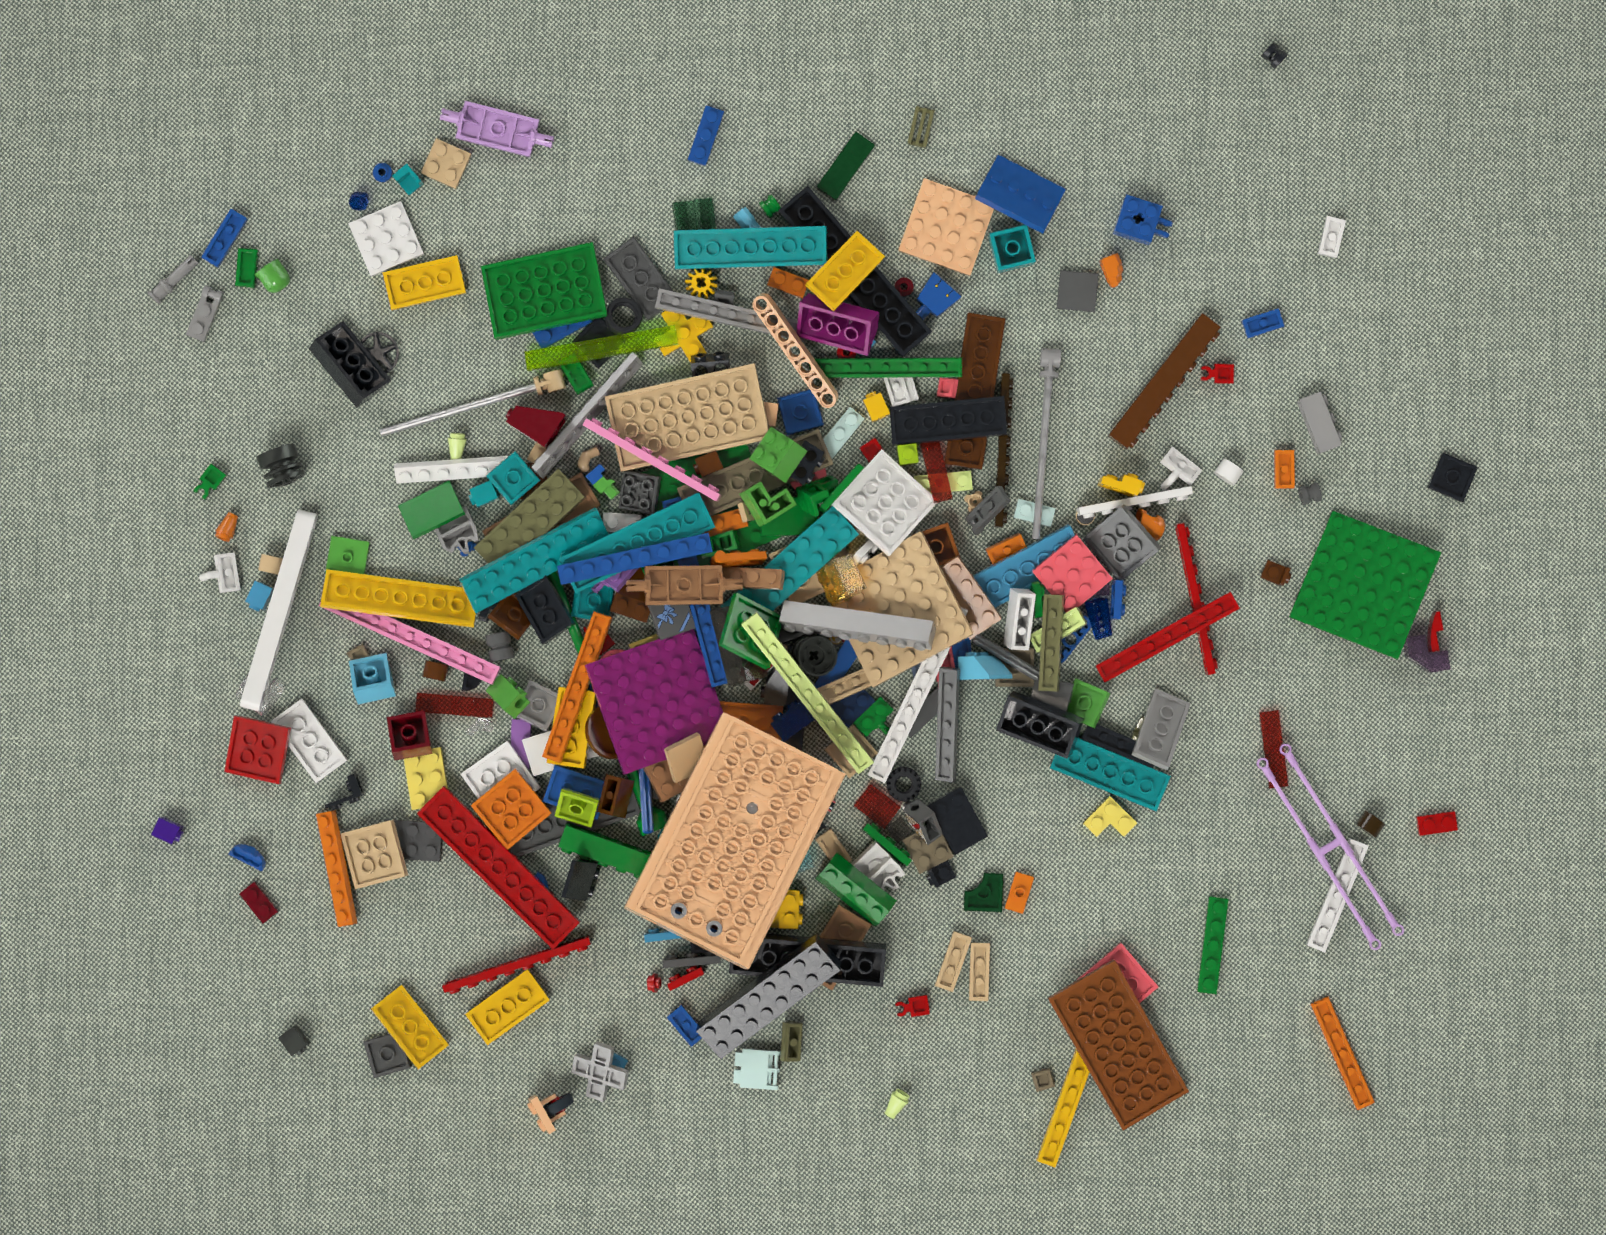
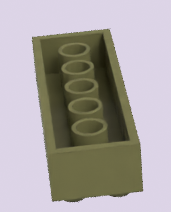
(533, 517)

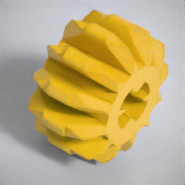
(699, 276)

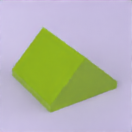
(577, 807)

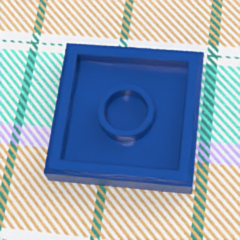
(800, 412)

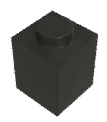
(294, 1041)

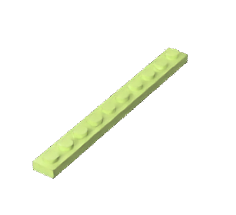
(807, 692)

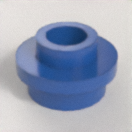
(384, 178)

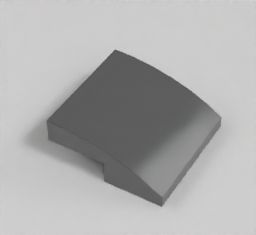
(1057, 699)

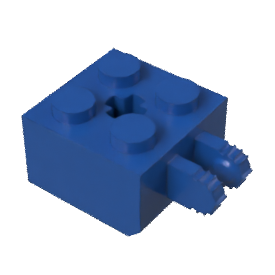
(1150, 216)

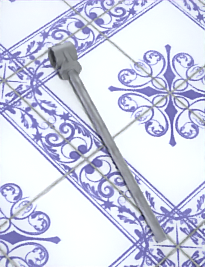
(1049, 360)

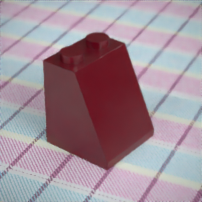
(536, 424)

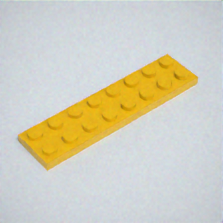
(397, 598)

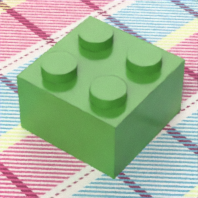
(778, 454)

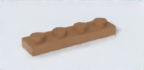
(756, 577)

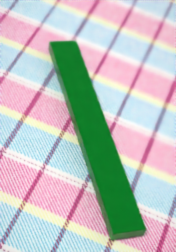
(890, 367)

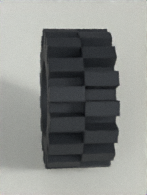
(903, 772)

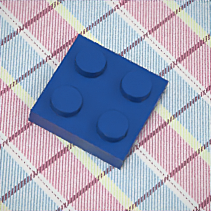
(1117, 609)

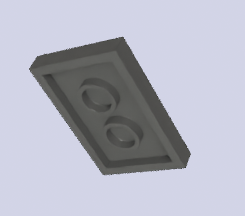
(418, 840)

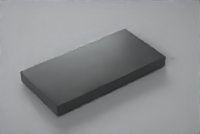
(637, 276)

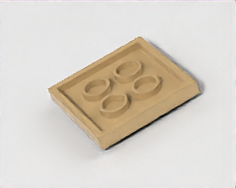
(374, 854)

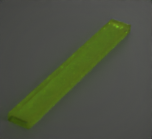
(601, 348)

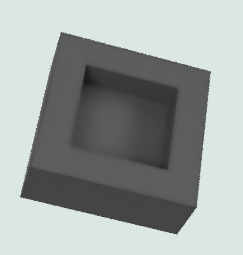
(724, 296)

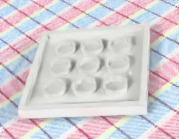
(884, 503)

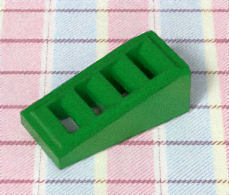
(734, 538)

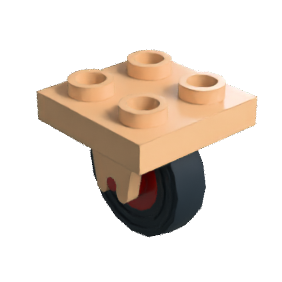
(555, 1106)

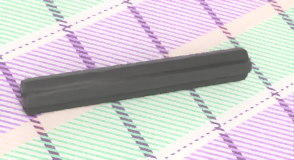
(1006, 657)

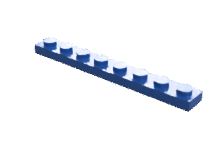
(634, 558)

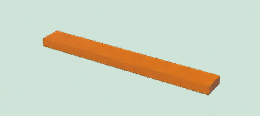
(576, 688)

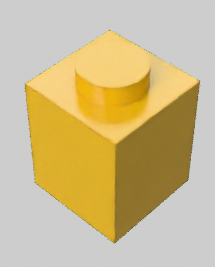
(876, 406)

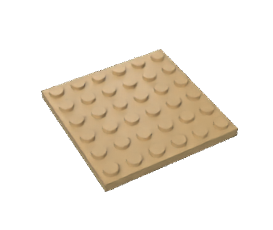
(906, 586)

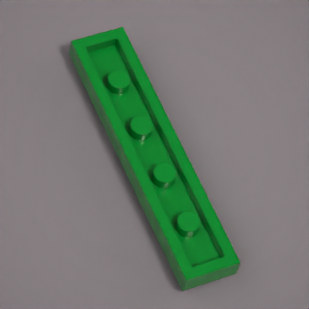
(1212, 945)

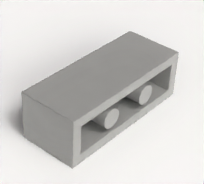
(1319, 422)

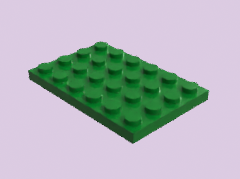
(544, 291)

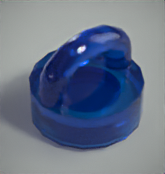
(359, 201)

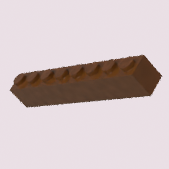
(1164, 381)

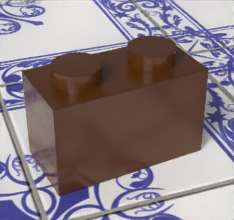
(615, 796)

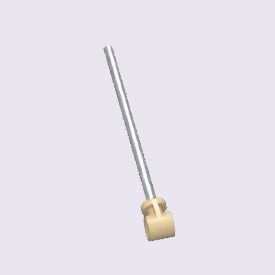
(551, 381)

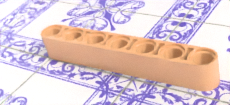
(796, 360)

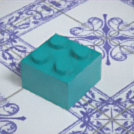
(1012, 249)

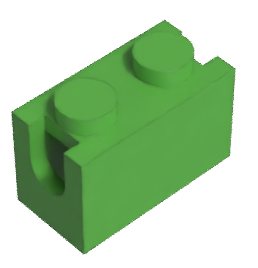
(508, 696)

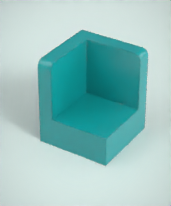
(407, 179)

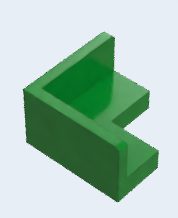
(815, 493)

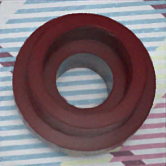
(904, 293)

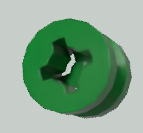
(770, 206)

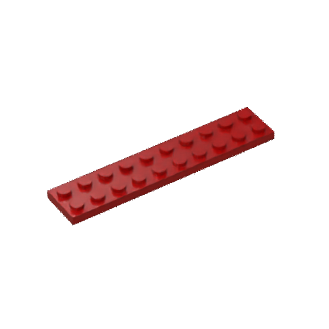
(498, 867)

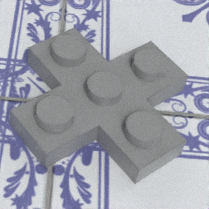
(600, 1071)

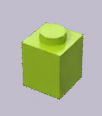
(907, 454)

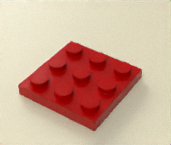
(257, 749)

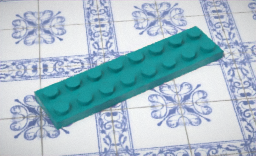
(750, 247)
(674, 522)
(804, 557)
(530, 561)

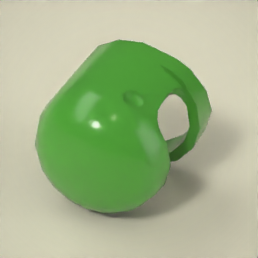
(273, 276)

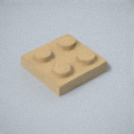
(446, 163)

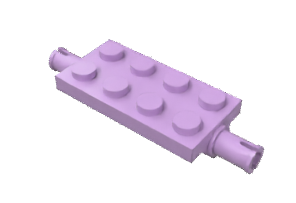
(497, 128)

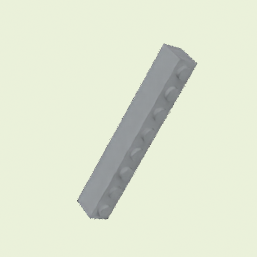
(857, 625)

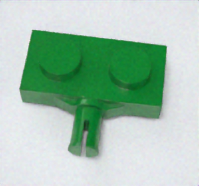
(874, 718)

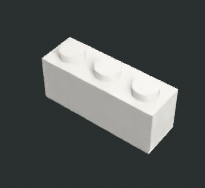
(1019, 619)

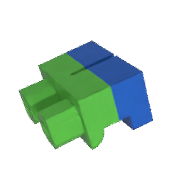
(601, 483)

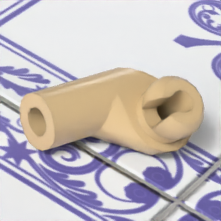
(585, 457)

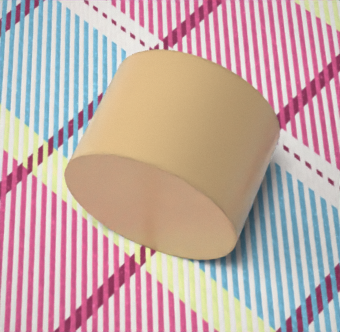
(270, 564)

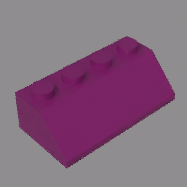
(845, 328)

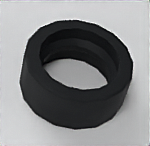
(627, 302)

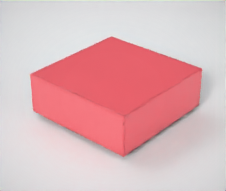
(947, 388)

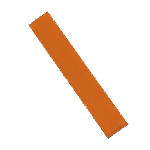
(1342, 1053)

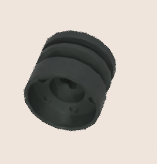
(281, 466)
(823, 651)

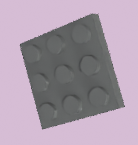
(1122, 542)

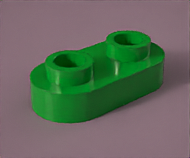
(1039, 591)

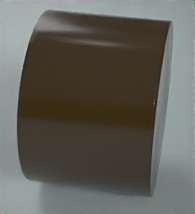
(1370, 824)

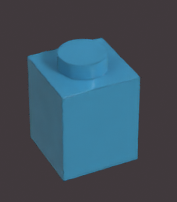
(259, 596)

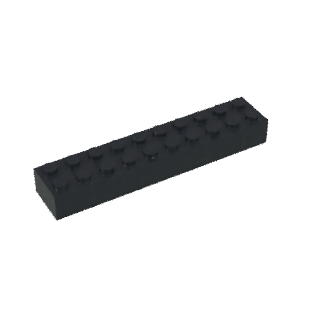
(897, 319)

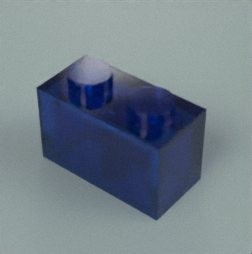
(792, 720)

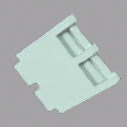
(756, 1068)

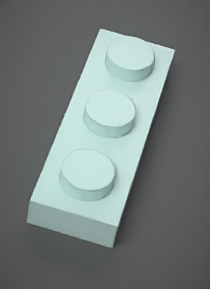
(842, 431)

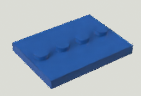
(1020, 194)

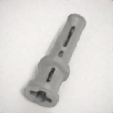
(166, 286)

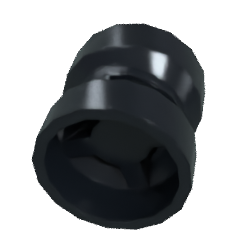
(1277, 58)

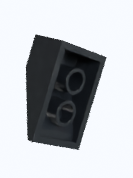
(957, 820)
(580, 879)

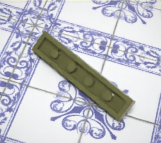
(1051, 642)

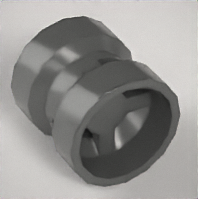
(1307, 494)

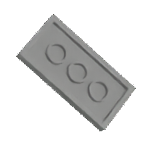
(1161, 729)

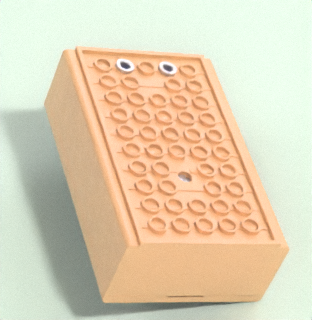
(735, 841)

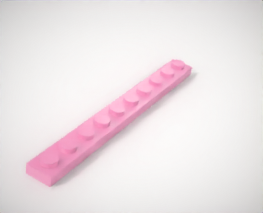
(424, 643)

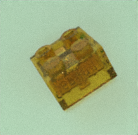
(841, 579)

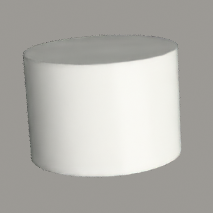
(1228, 472)

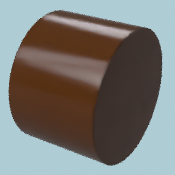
(435, 670)

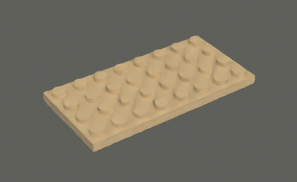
(690, 415)

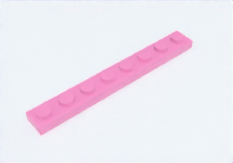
(660, 462)

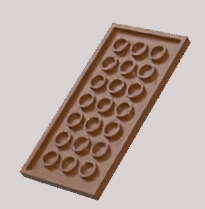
(1118, 1044)

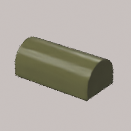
(791, 1041)

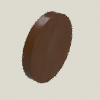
(598, 735)

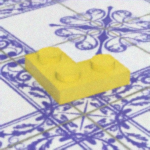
(1109, 813)

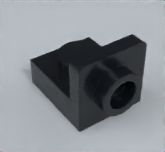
(940, 874)

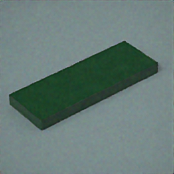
(845, 166)

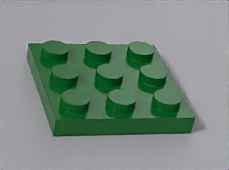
(735, 637)

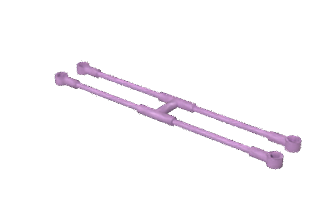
(1320, 852)

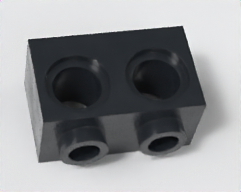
(710, 362)
(809, 466)

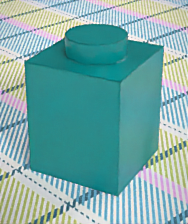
(483, 494)

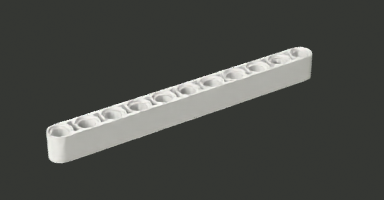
(278, 610)

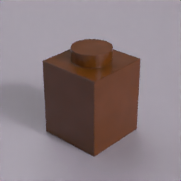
(707, 464)

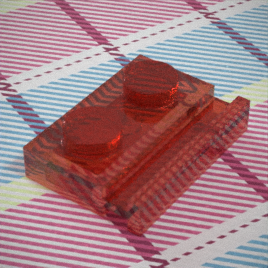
(877, 806)

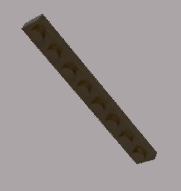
(1003, 442)

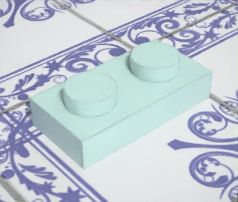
(1025, 511)

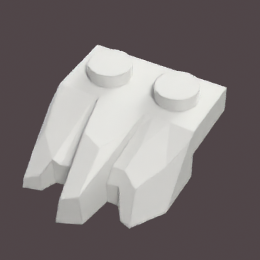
(879, 866)

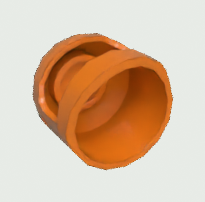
(1153, 525)

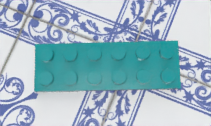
(1113, 774)

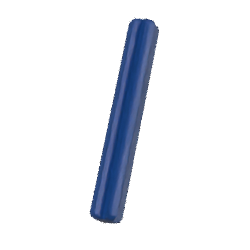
(646, 803)

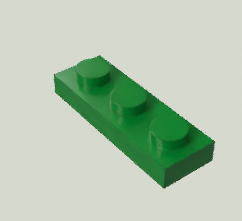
(888, 843)

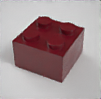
(409, 735)

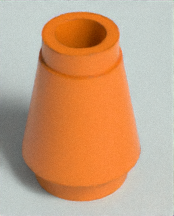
(226, 529)

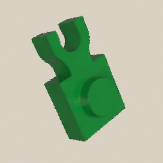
(212, 479)

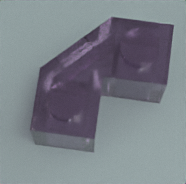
(1417, 652)

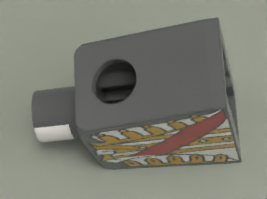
(917, 813)

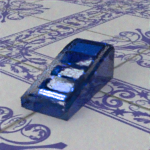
(1103, 609)

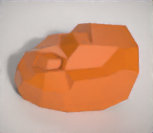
(1112, 269)

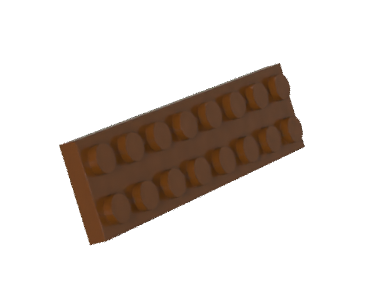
(979, 366)

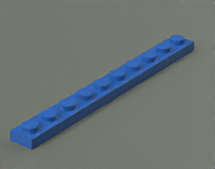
(704, 626)

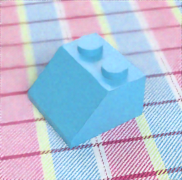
(982, 666)
(371, 678)

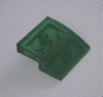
(694, 214)

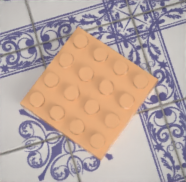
(946, 227)

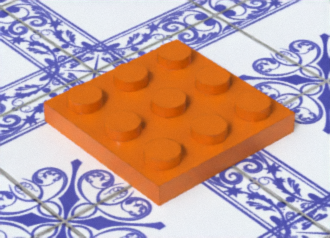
(511, 809)

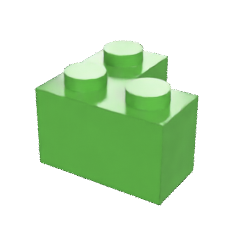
(765, 507)

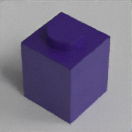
(167, 830)

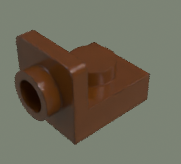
(1275, 573)

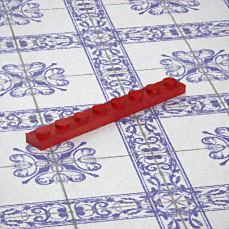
(1194, 590)
(1167, 637)
(524, 962)

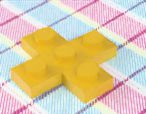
(687, 333)

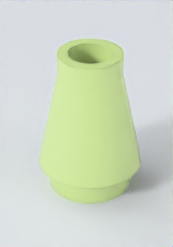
(456, 445)
(897, 1102)

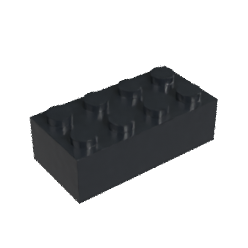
(1040, 724)

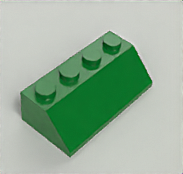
(856, 889)

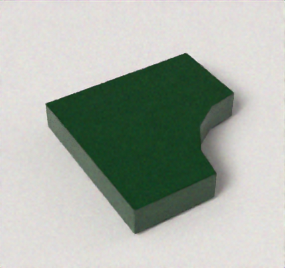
(987, 895)

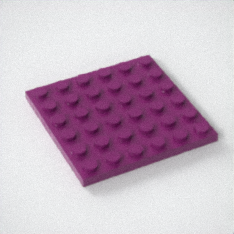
(654, 698)

